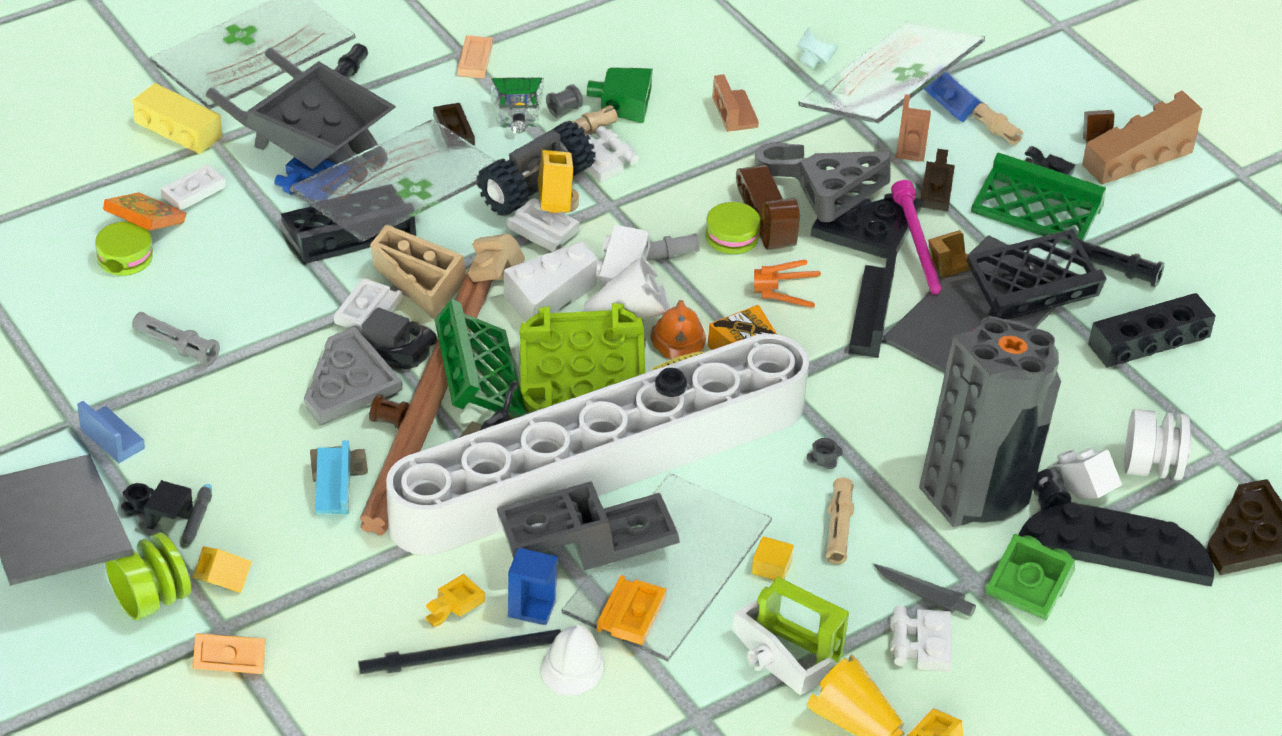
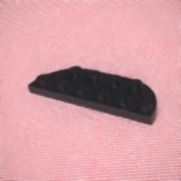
(1122, 541)

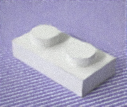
(193, 187)

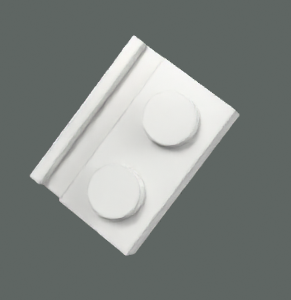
(543, 226)
(363, 301)

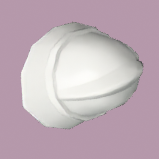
(572, 662)

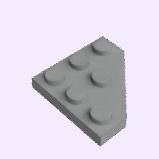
(348, 377)

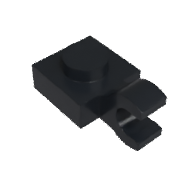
(1051, 162)

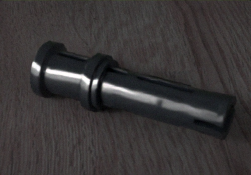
(1131, 265)

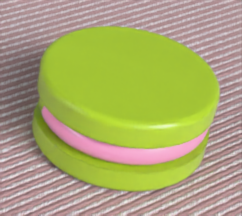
(732, 228)
(124, 248)

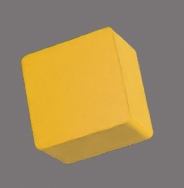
(772, 558)

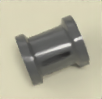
(564, 100)

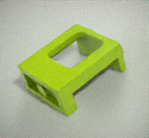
(832, 624)

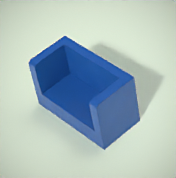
(532, 586)

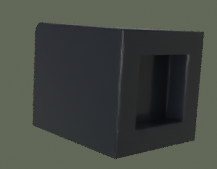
(168, 501)

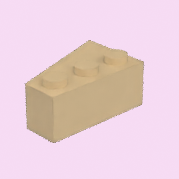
(418, 268)

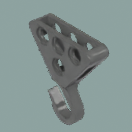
(815, 178)

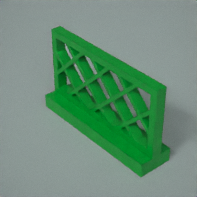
(1046, 185)
(462, 362)

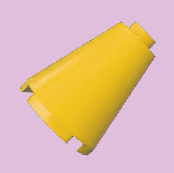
(855, 702)

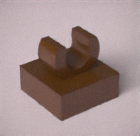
(1097, 123)

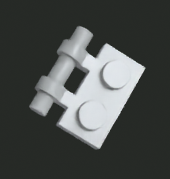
(607, 163)
(932, 642)

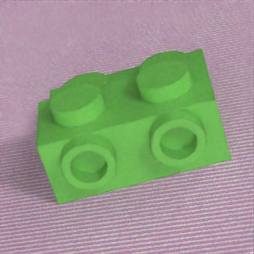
(1031, 576)

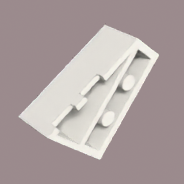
(550, 280)

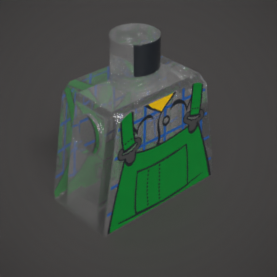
(517, 102)

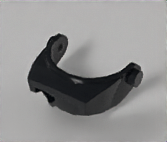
(414, 352)

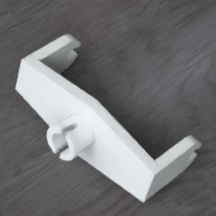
(772, 654)

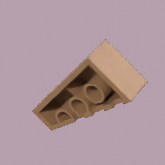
(1145, 140)

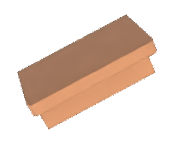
(733, 106)
(913, 132)

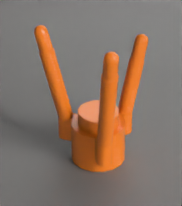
(767, 279)

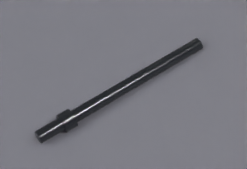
(394, 662)

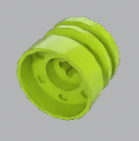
(149, 576)

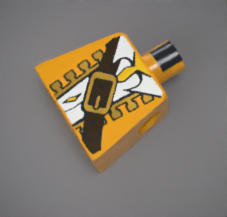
(739, 327)

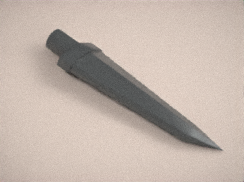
(935, 594)

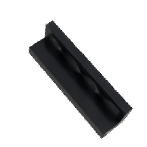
(872, 308)

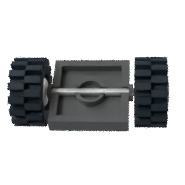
(513, 181)

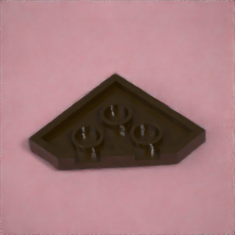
(1248, 530)

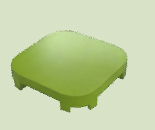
(577, 353)

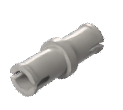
(673, 246)

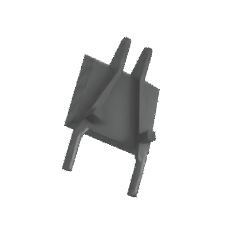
(313, 115)

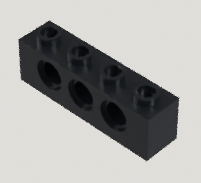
(1151, 330)

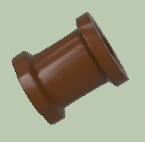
(387, 411)

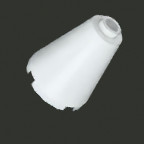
(635, 289)

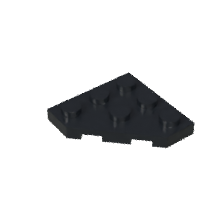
(868, 227)

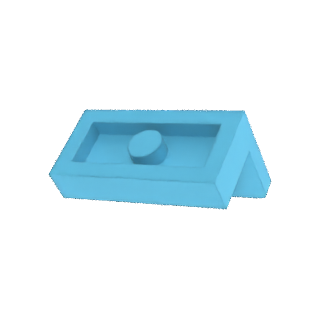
(333, 480)

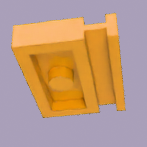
(631, 610)

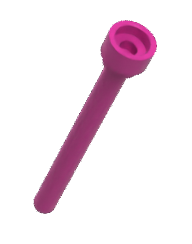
(904, 194)

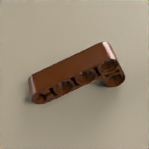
(778, 215)

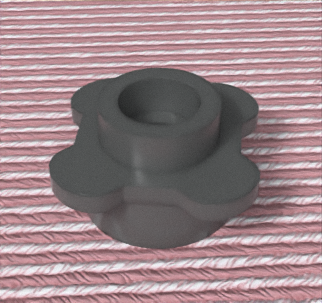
(824, 453)

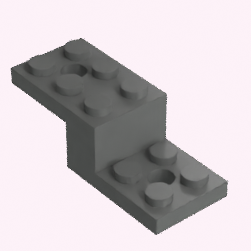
(579, 518)

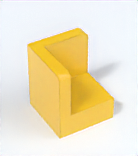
(221, 569)

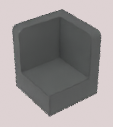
(386, 329)

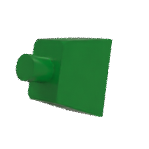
(625, 90)

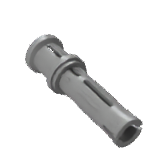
(185, 341)

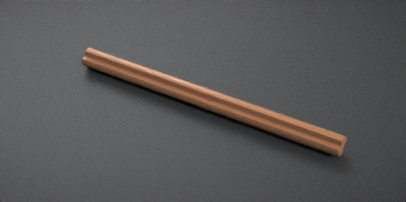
(420, 412)

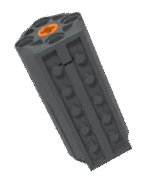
(991, 421)

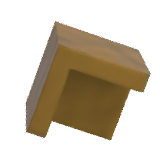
(949, 254)

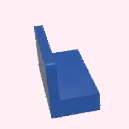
(953, 96)

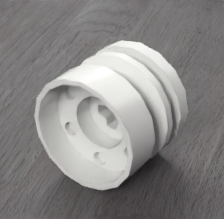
(1157, 444)

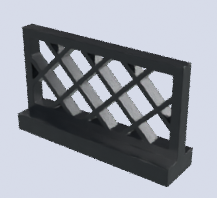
(330, 239)
(1048, 293)

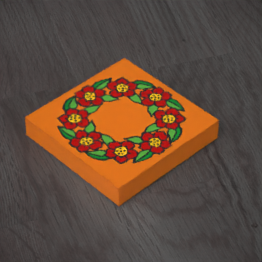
(144, 211)

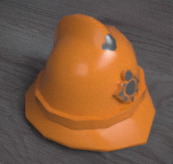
(678, 332)

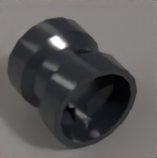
(1050, 489)

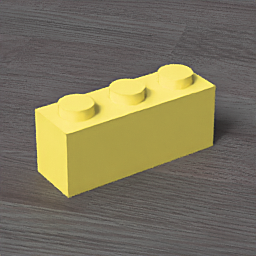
(177, 118)

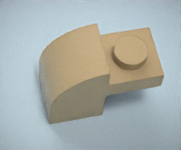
(494, 256)

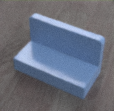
(109, 432)

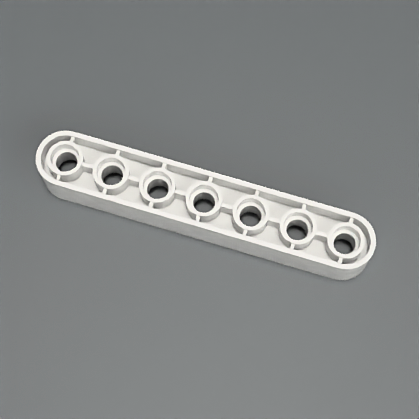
(603, 437)

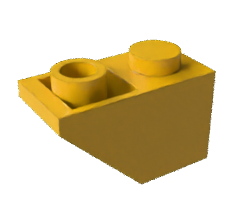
(555, 181)

